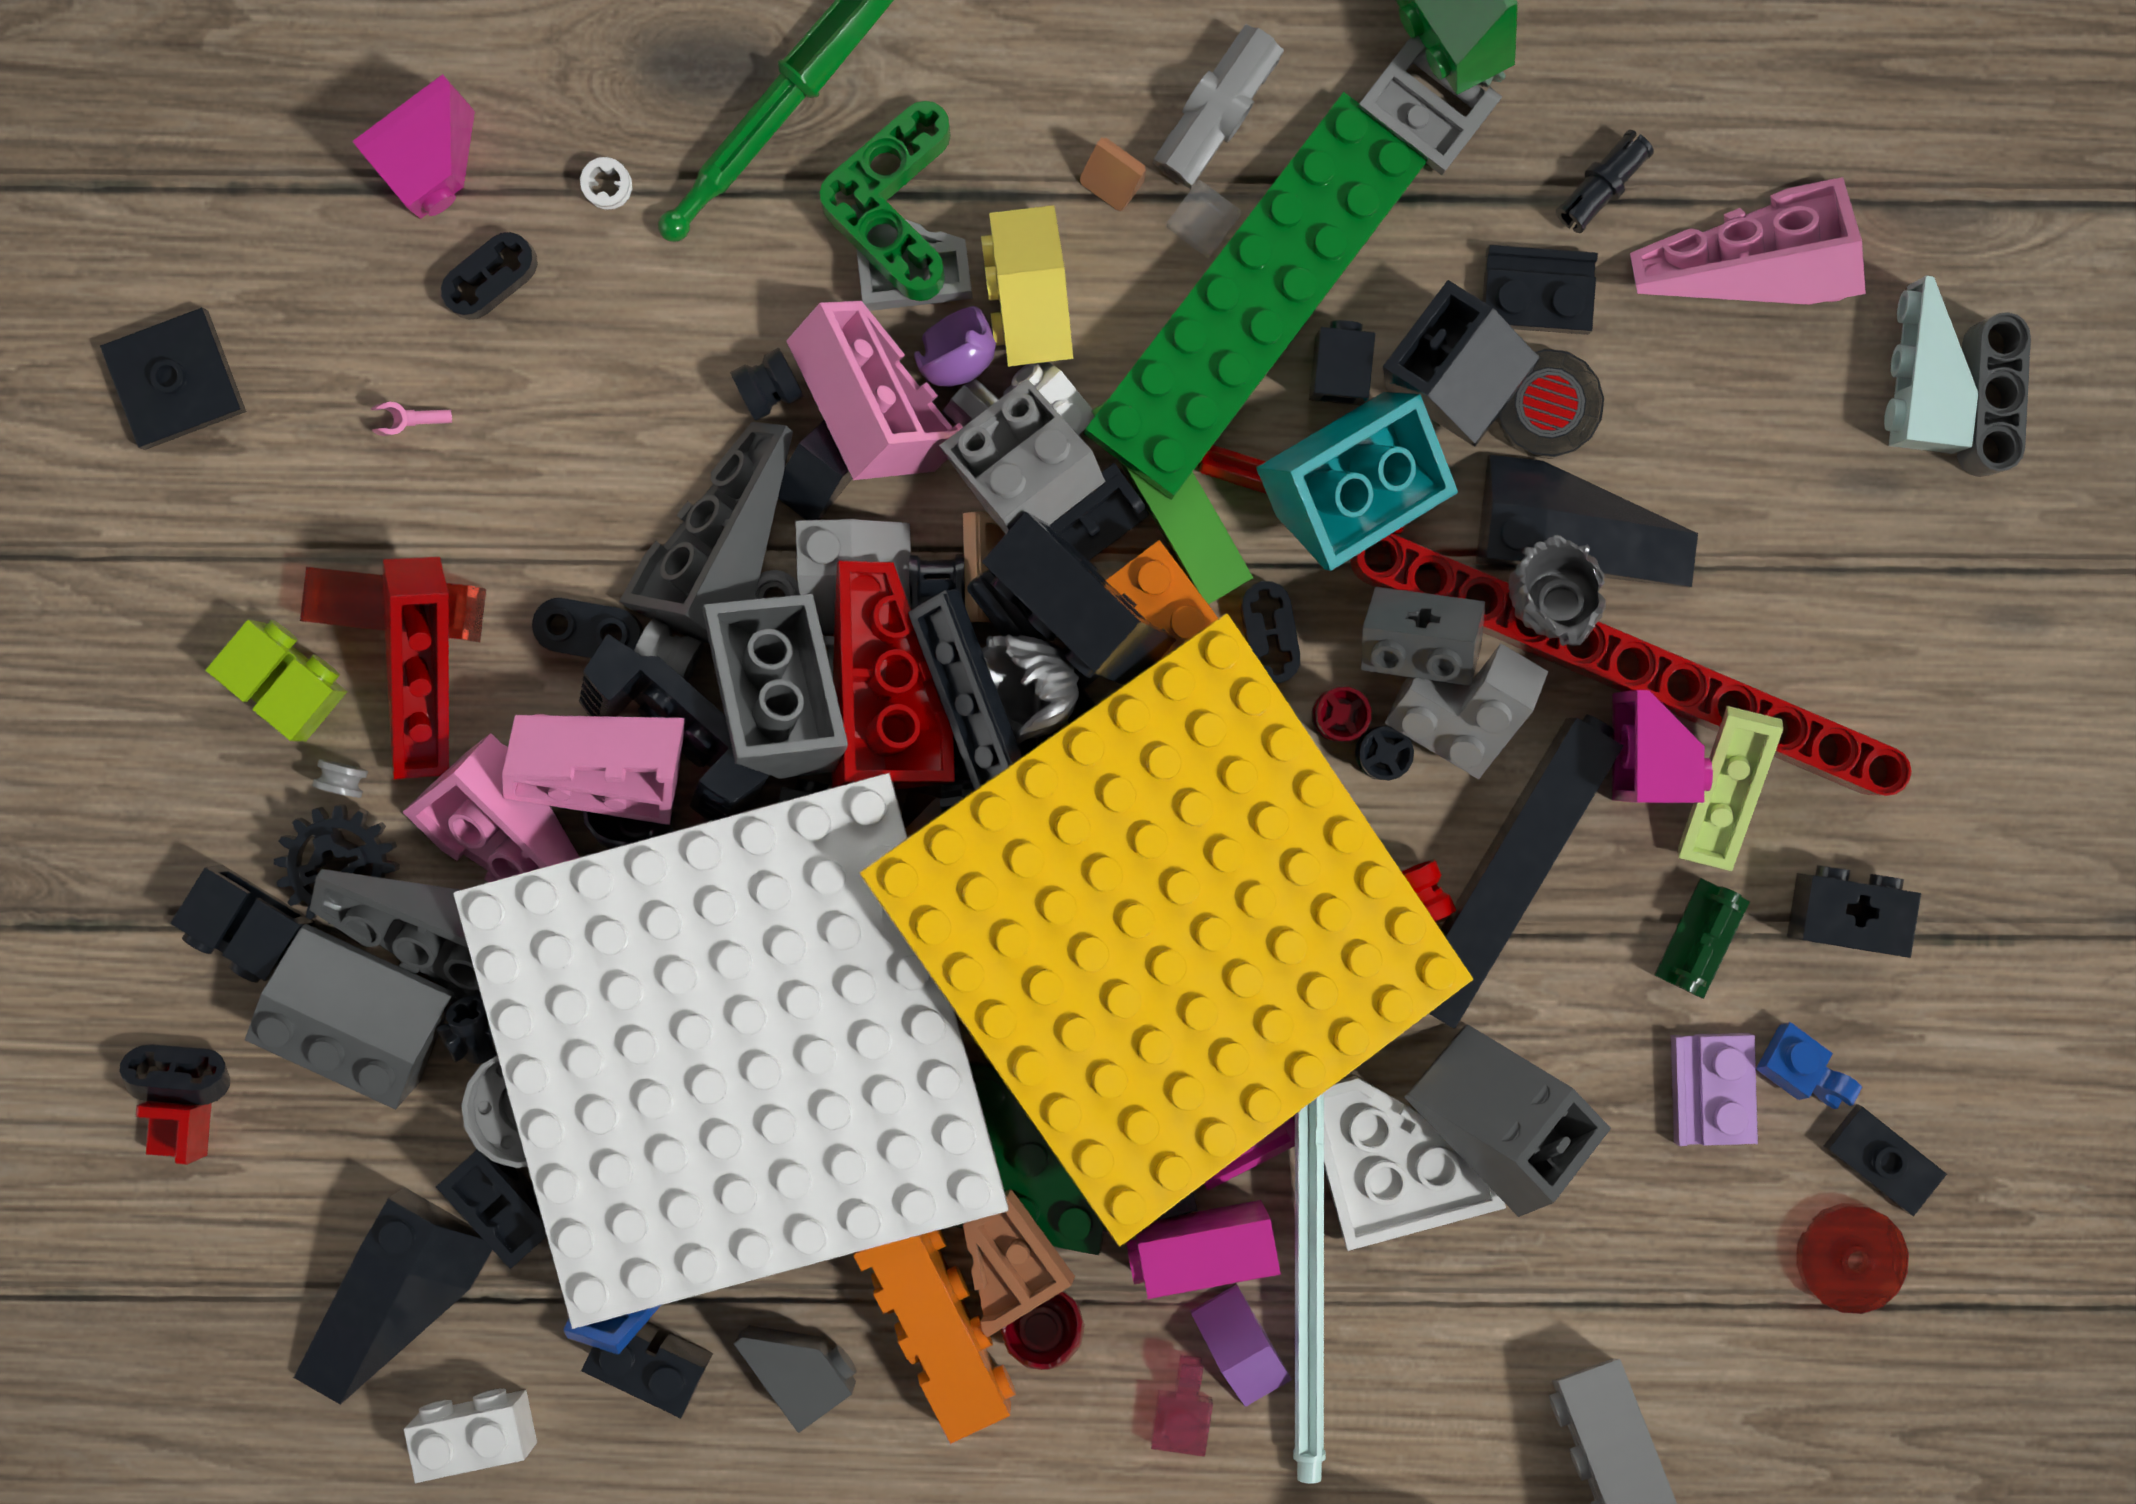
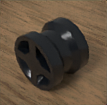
(1397, 756)

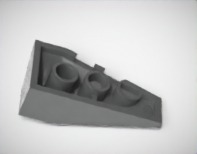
(721, 540)
(405, 918)

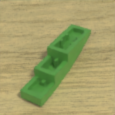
(1194, 535)

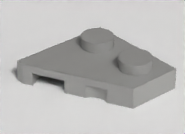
(881, 294)

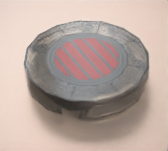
(1554, 407)

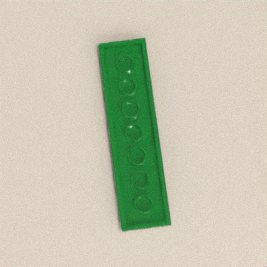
(1255, 297)

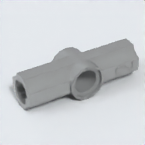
(1218, 106)

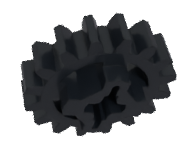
(329, 843)

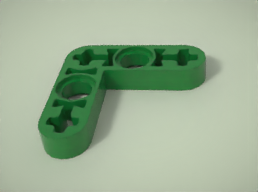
(874, 190)

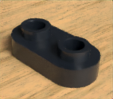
(585, 626)

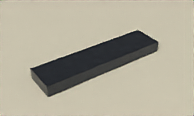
(965, 686)

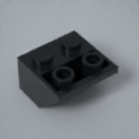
(1460, 363)

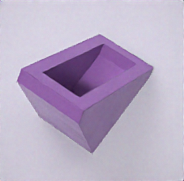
(1240, 1345)

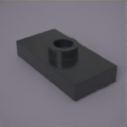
(1885, 1160)

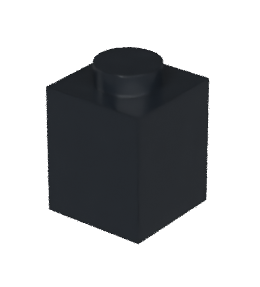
(1342, 363)

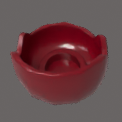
(1046, 1334)

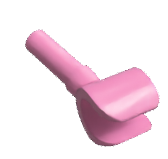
(410, 417)

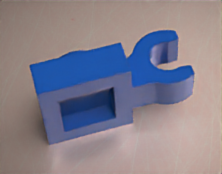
(1799, 1068)

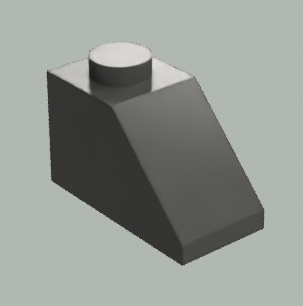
(798, 1371)

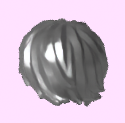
(1558, 590)
(1032, 683)

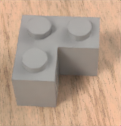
(1471, 721)

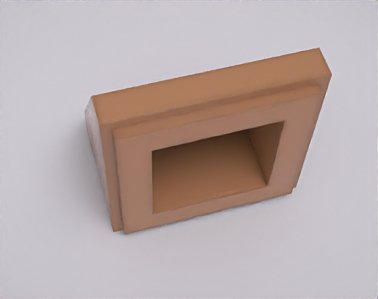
(1112, 174)

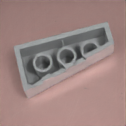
(1610, 1436)

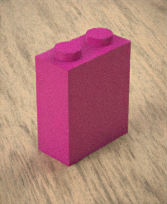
(1204, 1250)

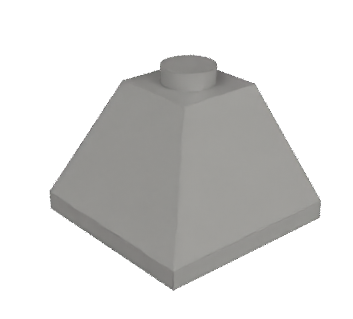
(826, 542)

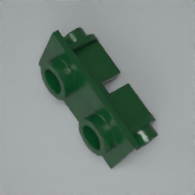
(1702, 938)

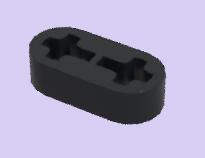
(479, 266)
(1283, 629)
(175, 1074)

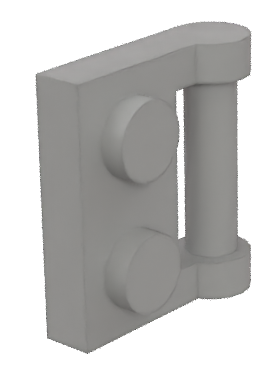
(1420, 115)

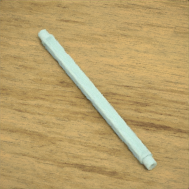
(1309, 1292)

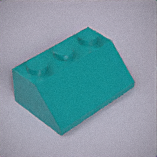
(1359, 478)

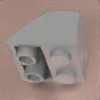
(1023, 459)

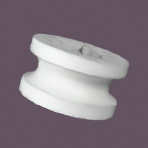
(610, 167)

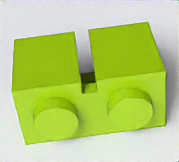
(286, 685)

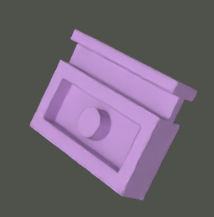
(1714, 1089)

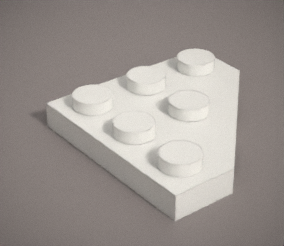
(1393, 1168)

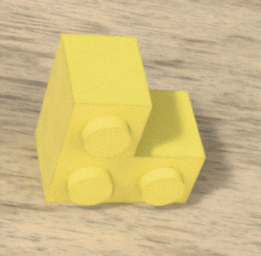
(1029, 278)

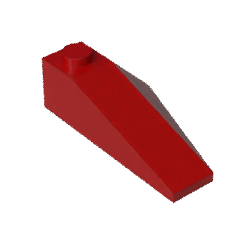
(885, 685)

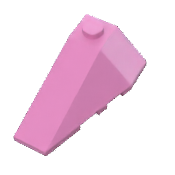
(1788, 252)
(470, 817)

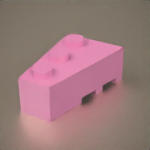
(866, 395)
(596, 764)

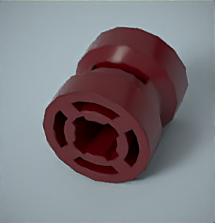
(1348, 716)

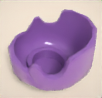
(957, 348)

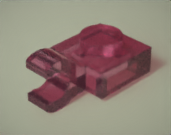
(1183, 1415)

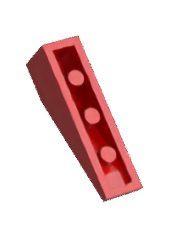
(417, 665)

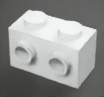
(470, 1435)

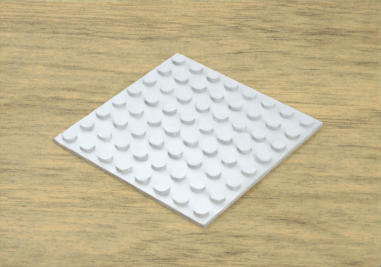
(726, 1054)

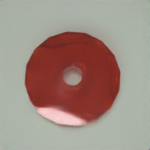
(1828, 1245)

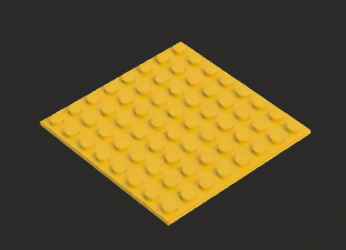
(1168, 928)

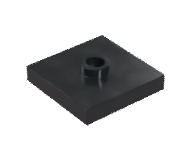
(173, 378)

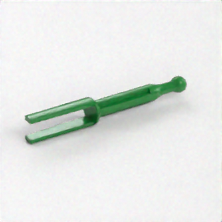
(801, 76)

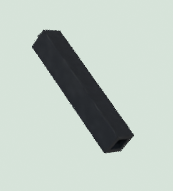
(1525, 851)

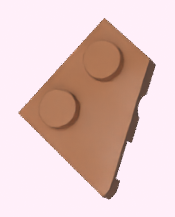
(1013, 1265)

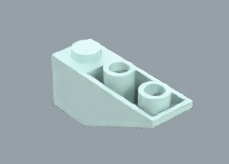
(1933, 383)

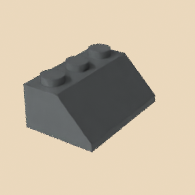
(776, 685)
(350, 1016)

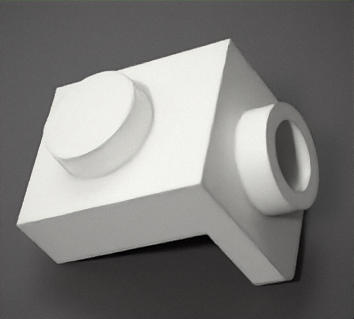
(1058, 392)

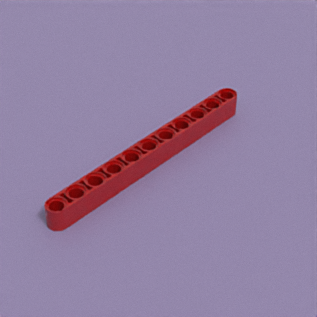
(1655, 667)

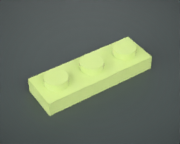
(1740, 767)

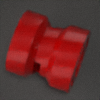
(1424, 882)

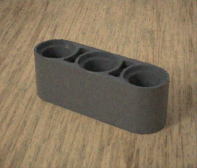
(2011, 376)

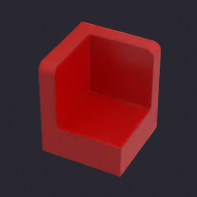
(176, 1130)

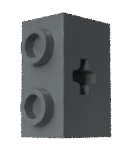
(1422, 635)

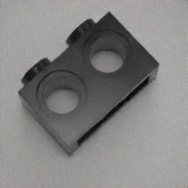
(496, 1205)

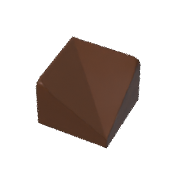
(919, 811)

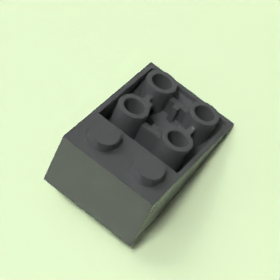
(1507, 1119)

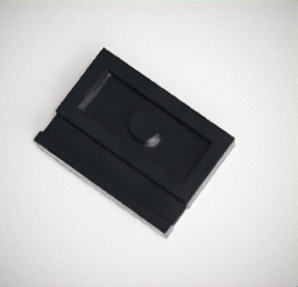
(1541, 288)

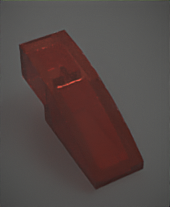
(358, 602)

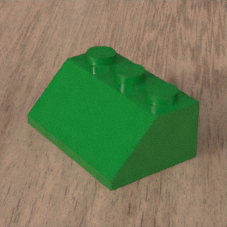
(1463, 37)

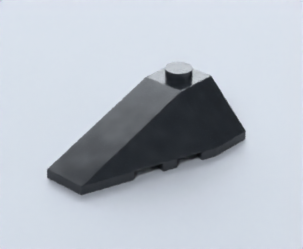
(1536, 500)
(396, 1287)

